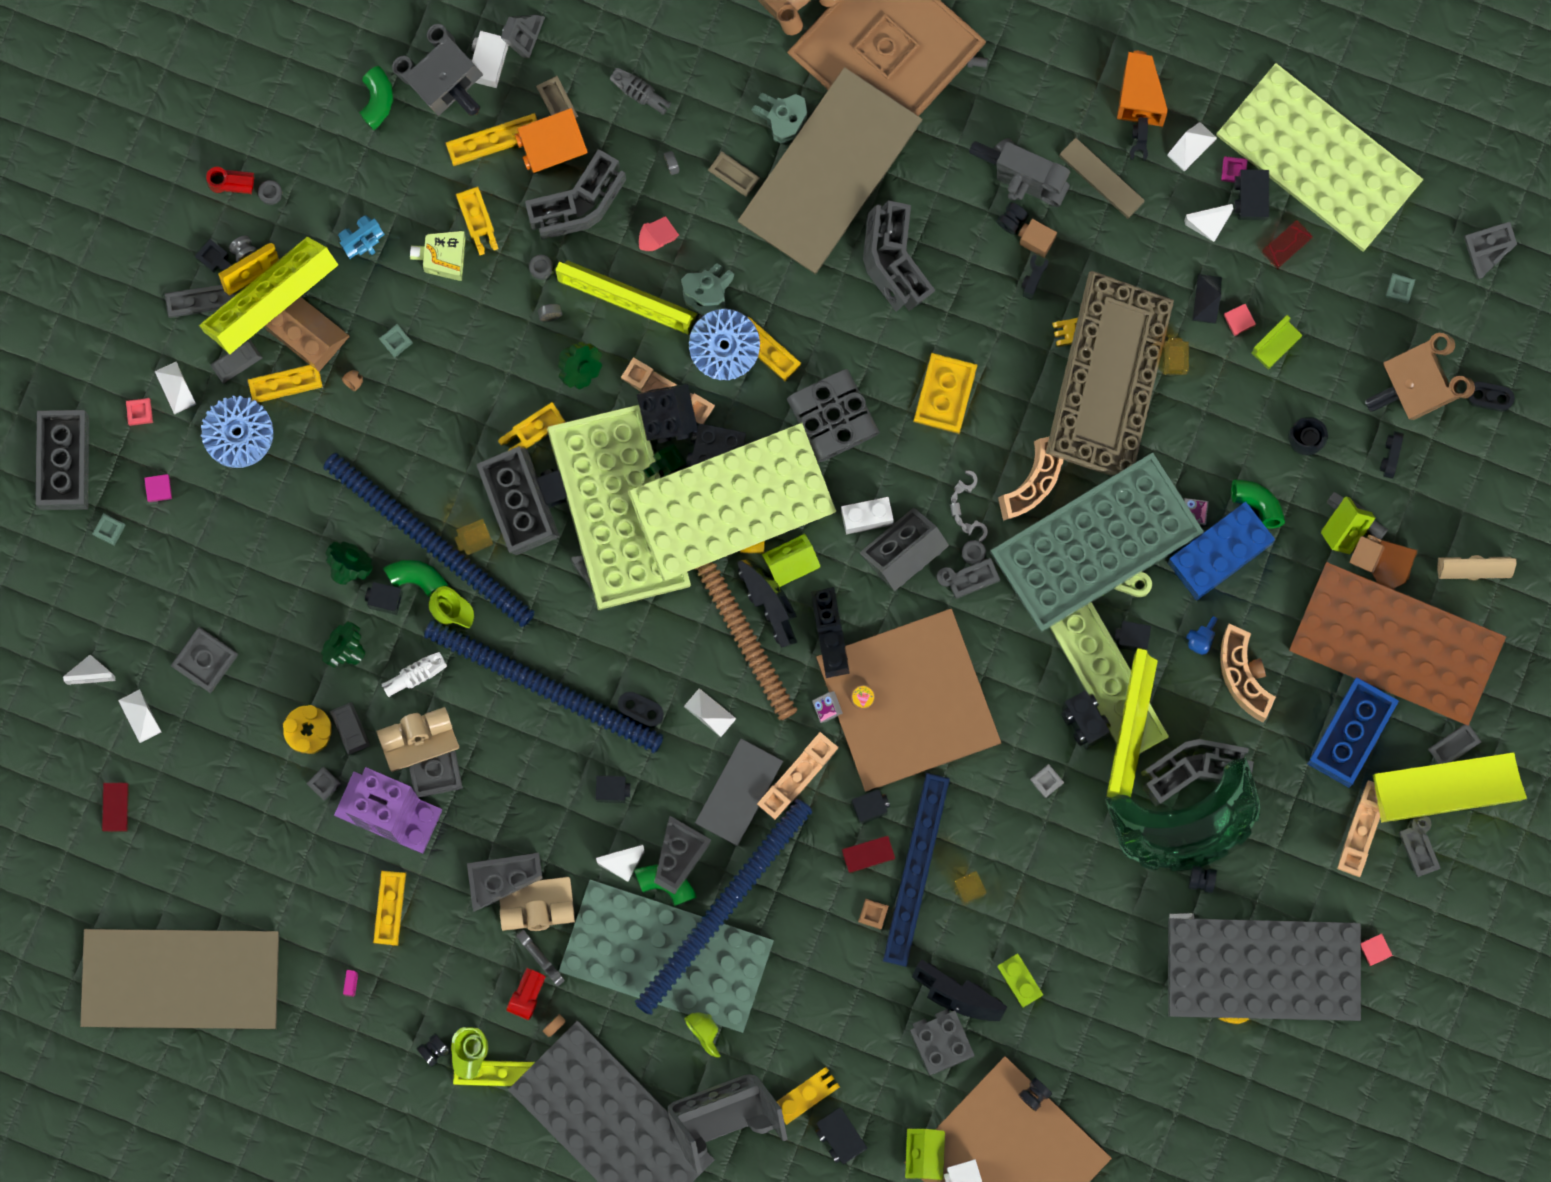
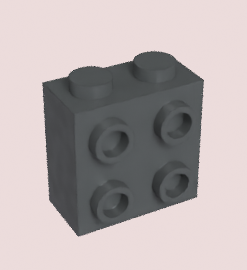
(941, 1042)

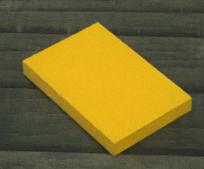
(945, 393)

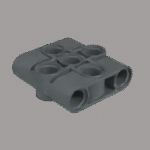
(856, 423)

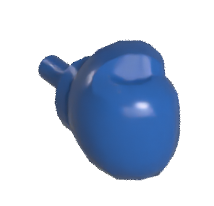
(1201, 640)

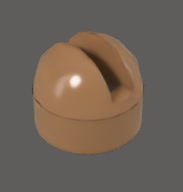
(352, 380)
(1257, 669)

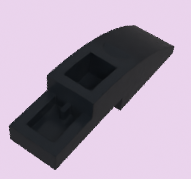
(767, 592)
(830, 632)
(965, 1000)

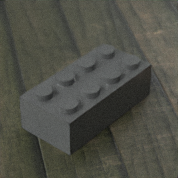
(62, 460)
(517, 500)

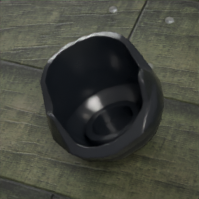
(1308, 436)

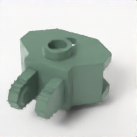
(782, 112)
(706, 289)

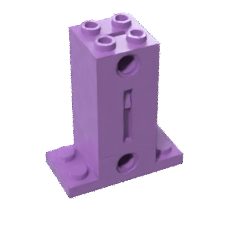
(388, 809)

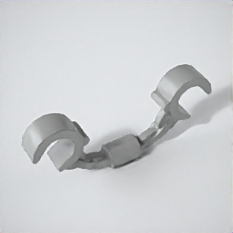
(956, 511)

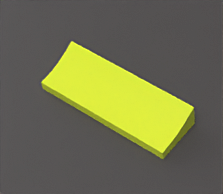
(269, 294)
(625, 296)
(1132, 724)
(1448, 787)

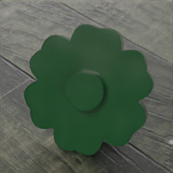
(579, 365)
(347, 562)
(343, 646)

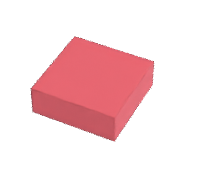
(1239, 319)
(139, 411)
(1375, 950)

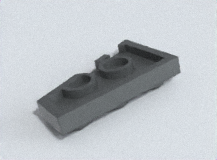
(679, 854)
(501, 877)

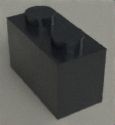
(1252, 195)
(841, 1136)

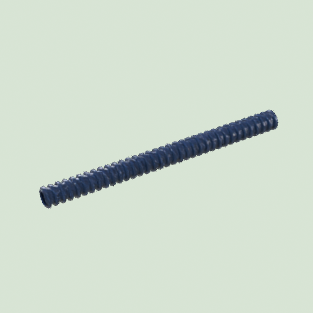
(428, 539)
(543, 686)
(723, 907)

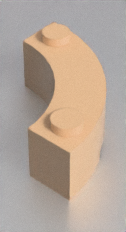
(1036, 486)
(1238, 677)

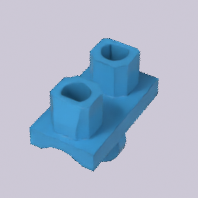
(362, 239)

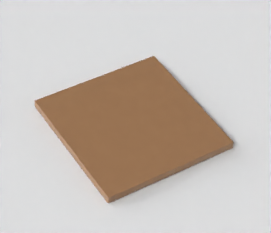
(893, 45)
(924, 702)
(1013, 1139)

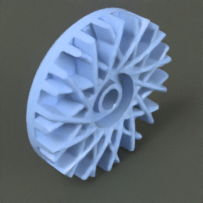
(720, 326)
(232, 415)

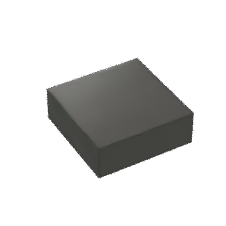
(323, 783)

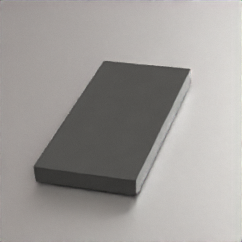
(738, 792)

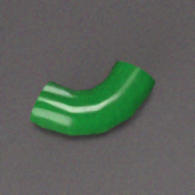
(380, 97)
(1261, 499)
(415, 572)
(646, 878)

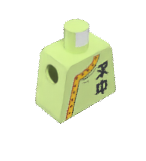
(442, 254)

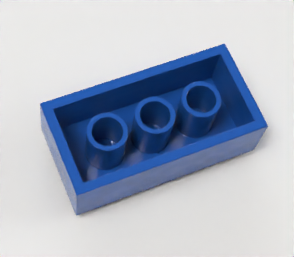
(1221, 551)
(1352, 732)

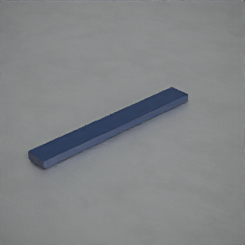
(916, 870)

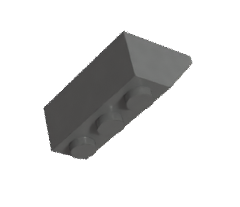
(904, 549)

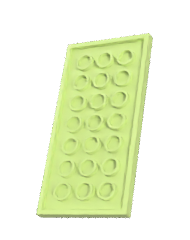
(1319, 157)
(598, 466)
(731, 501)

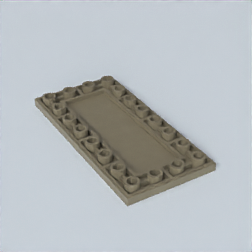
(830, 170)
(1109, 375)
(180, 979)

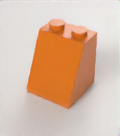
(1141, 91)
(551, 141)

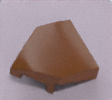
(1394, 565)

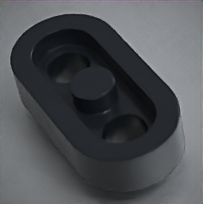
(1489, 397)
(1394, 445)
(641, 709)

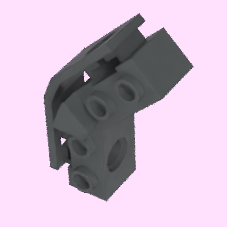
(579, 204)
(887, 257)
(1202, 767)

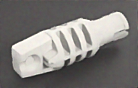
(415, 674)

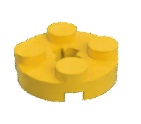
(294, 725)

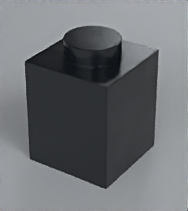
(552, 488)
(384, 598)
(1132, 636)
(612, 789)
(870, 806)

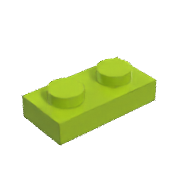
(1020, 980)

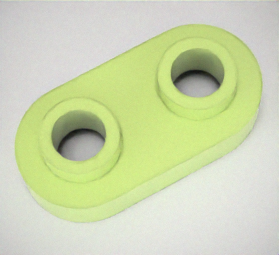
(1129, 586)

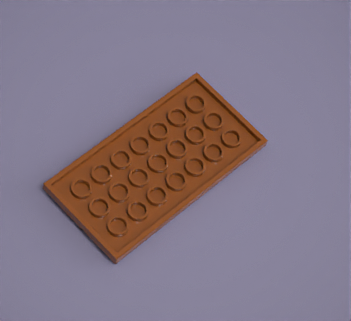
(1397, 643)

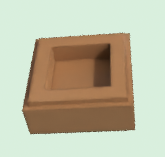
(873, 914)

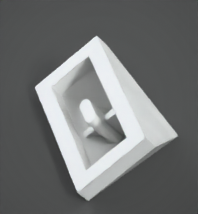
(1191, 146)
(1210, 221)
(175, 387)
(88, 672)
(710, 712)
(139, 716)
(622, 862)

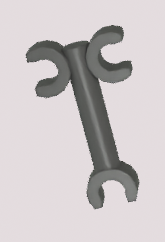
(540, 958)

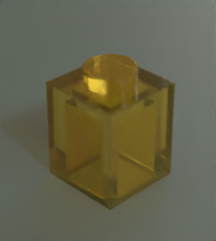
(1175, 357)
(473, 537)
(969, 888)

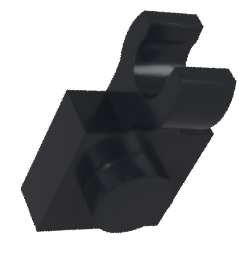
(1140, 133)
(213, 256)
(1031, 282)

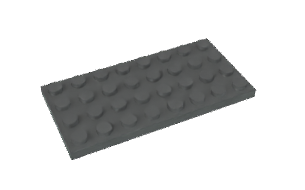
(1264, 969)
(602, 1113)

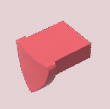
(656, 234)

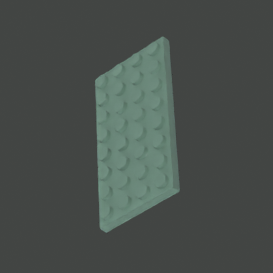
(1096, 542)
(628, 938)

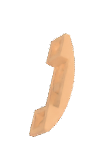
(644, 379)
(797, 776)
(1360, 833)

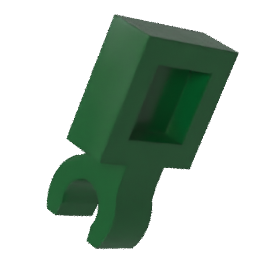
(666, 460)

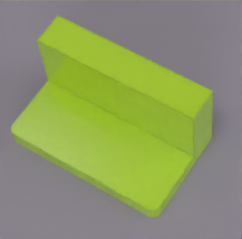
(1276, 343)
(1347, 526)
(791, 560)
(925, 1154)

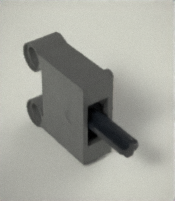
(442, 74)
(1026, 173)

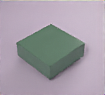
(1400, 288)
(395, 340)
(108, 529)

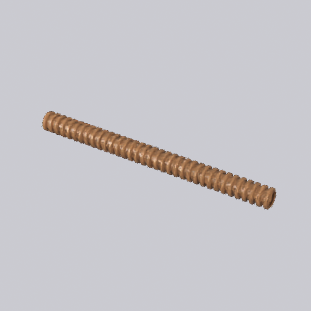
(746, 640)

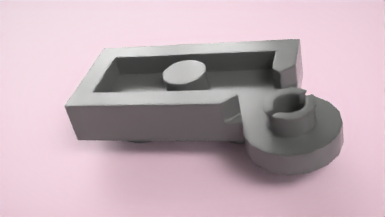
(969, 579)
(1419, 847)

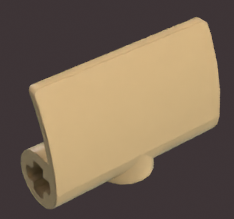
(1475, 567)
(417, 739)
(538, 905)

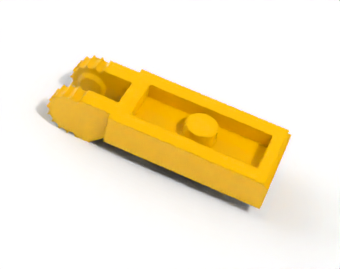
(476, 217)
(534, 427)

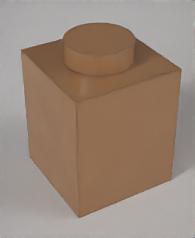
(1037, 237)
(1367, 553)

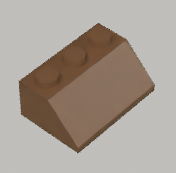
(307, 333)

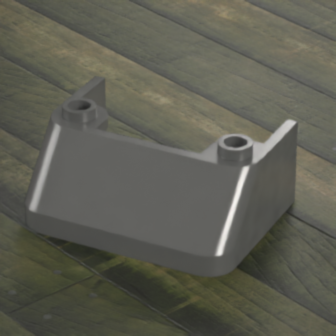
(723, 1111)

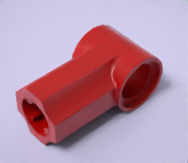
(233, 181)
(524, 999)

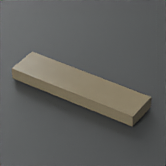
(1101, 178)

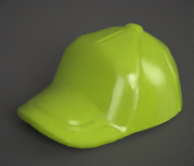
(450, 607)
(705, 1030)
(468, 1051)

